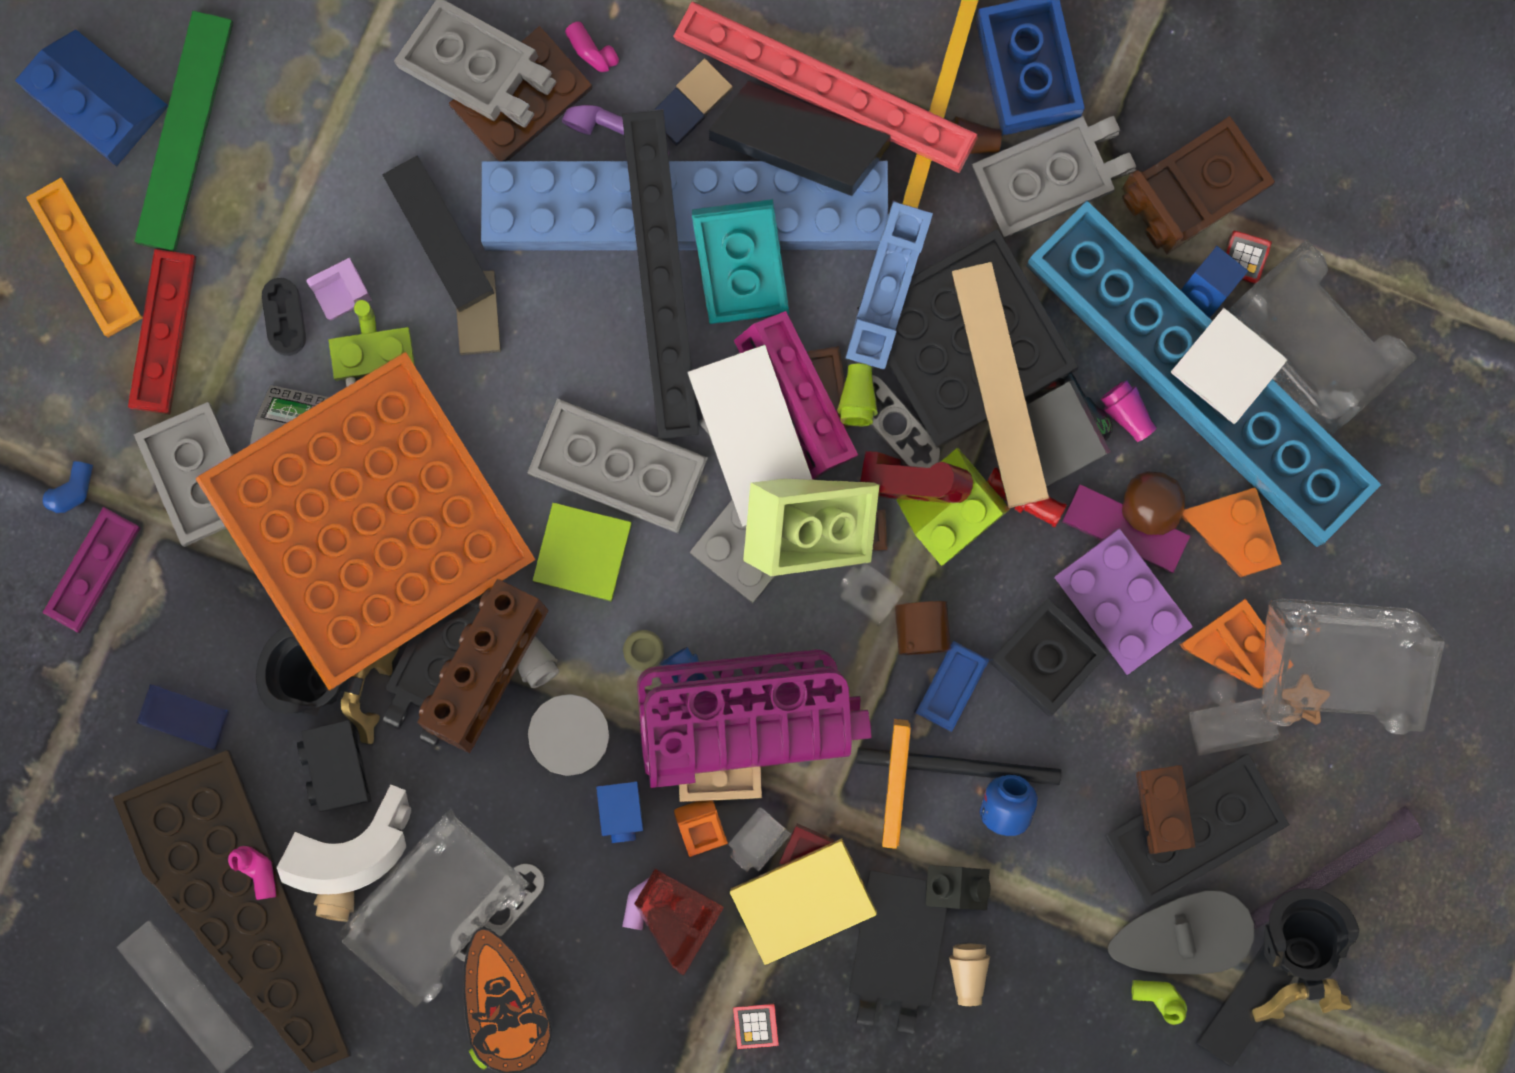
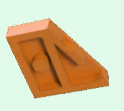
(1233, 644)

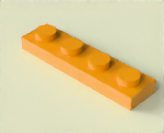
(84, 257)

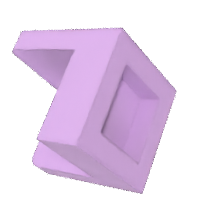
(338, 289)

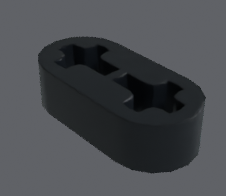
(274, 318)

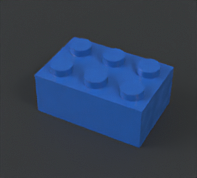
(1029, 64)

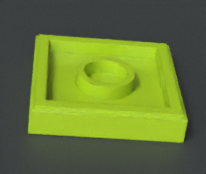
(582, 552)

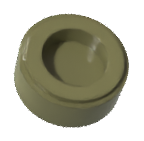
(643, 650)

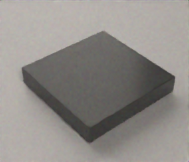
(1065, 432)

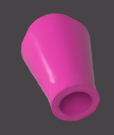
(1128, 410)

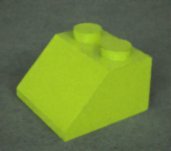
(952, 526)

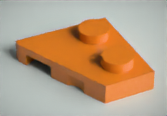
(1237, 531)

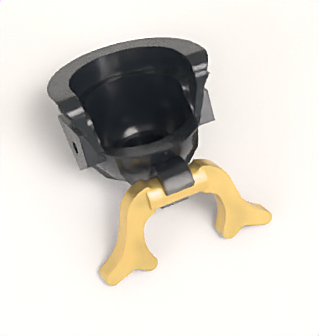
(292, 684)
(1307, 939)

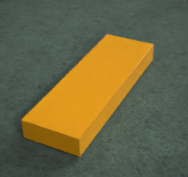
(896, 783)

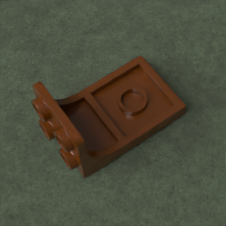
(1196, 186)

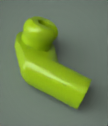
(1164, 997)

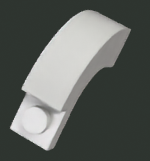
(351, 864)

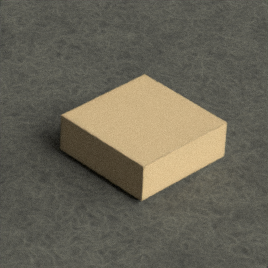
(704, 86)

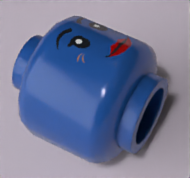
(1008, 805)

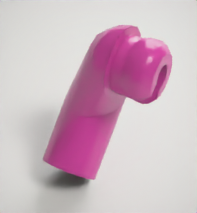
(587, 50)
(255, 866)

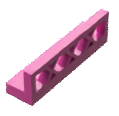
(804, 394)

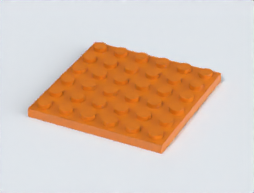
(365, 520)

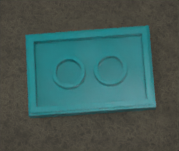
(740, 261)

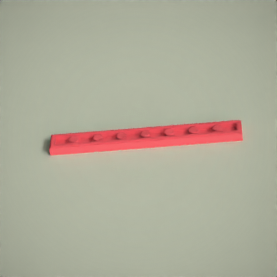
(825, 86)

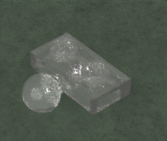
(1231, 723)

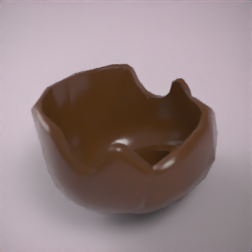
(1153, 503)

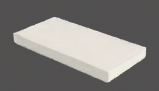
(748, 423)

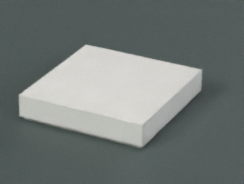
(1229, 366)

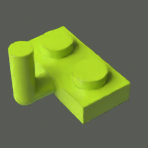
(368, 351)

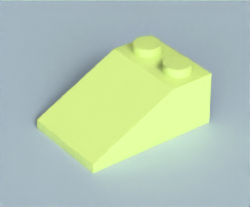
(809, 524)

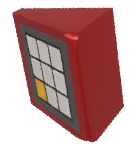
(1249, 252)

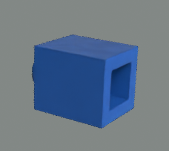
(1213, 281)
(620, 811)

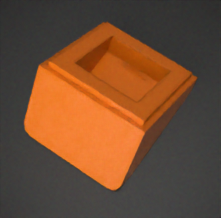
(700, 827)

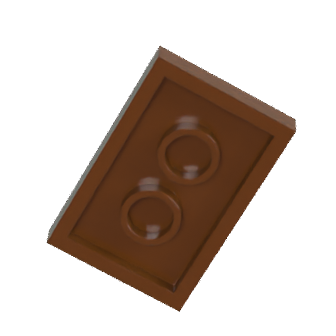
(505, 137)

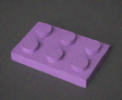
(1123, 601)

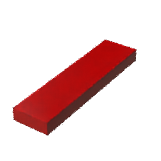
(162, 331)

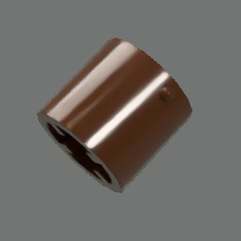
(922, 628)

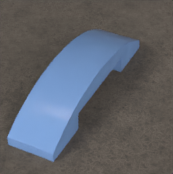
(888, 285)

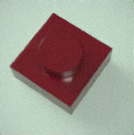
(803, 842)

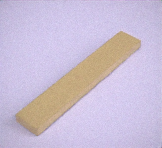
(1000, 385)

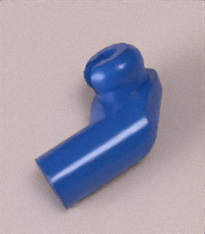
(71, 493)

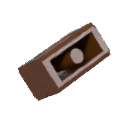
(1165, 809)

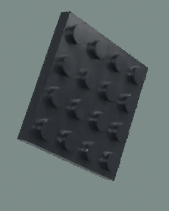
(933, 349)

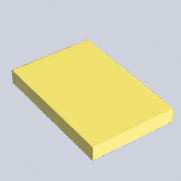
(803, 901)

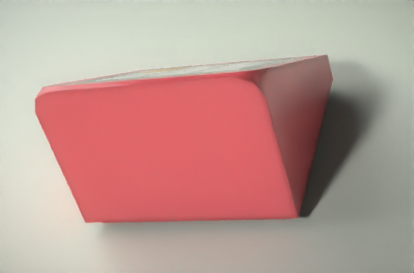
(756, 1026)

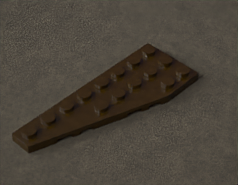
(182, 842)

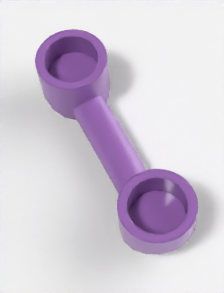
(585, 117)

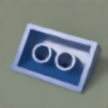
(91, 95)

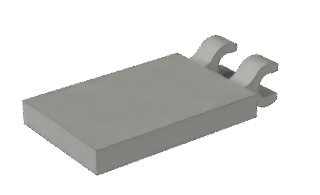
(473, 63)
(1050, 174)

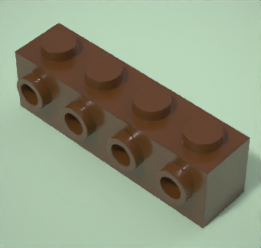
(482, 665)

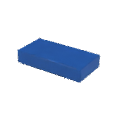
(952, 686)

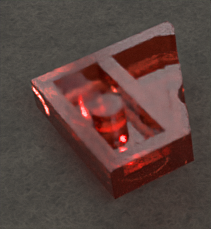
(676, 917)

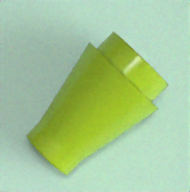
(858, 397)

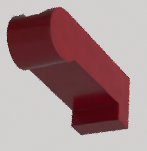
(935, 484)

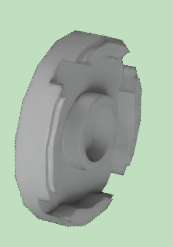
(568, 735)

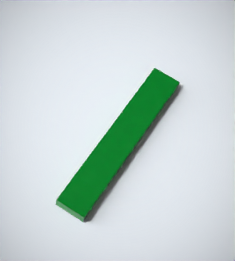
(183, 131)

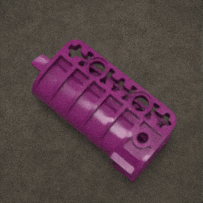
(745, 717)

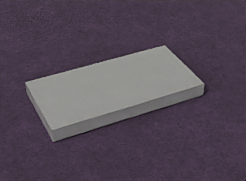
(617, 466)

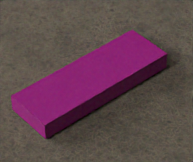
(1102, 516)
(91, 570)

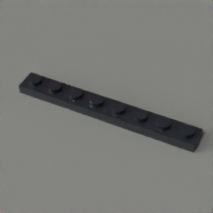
(660, 272)

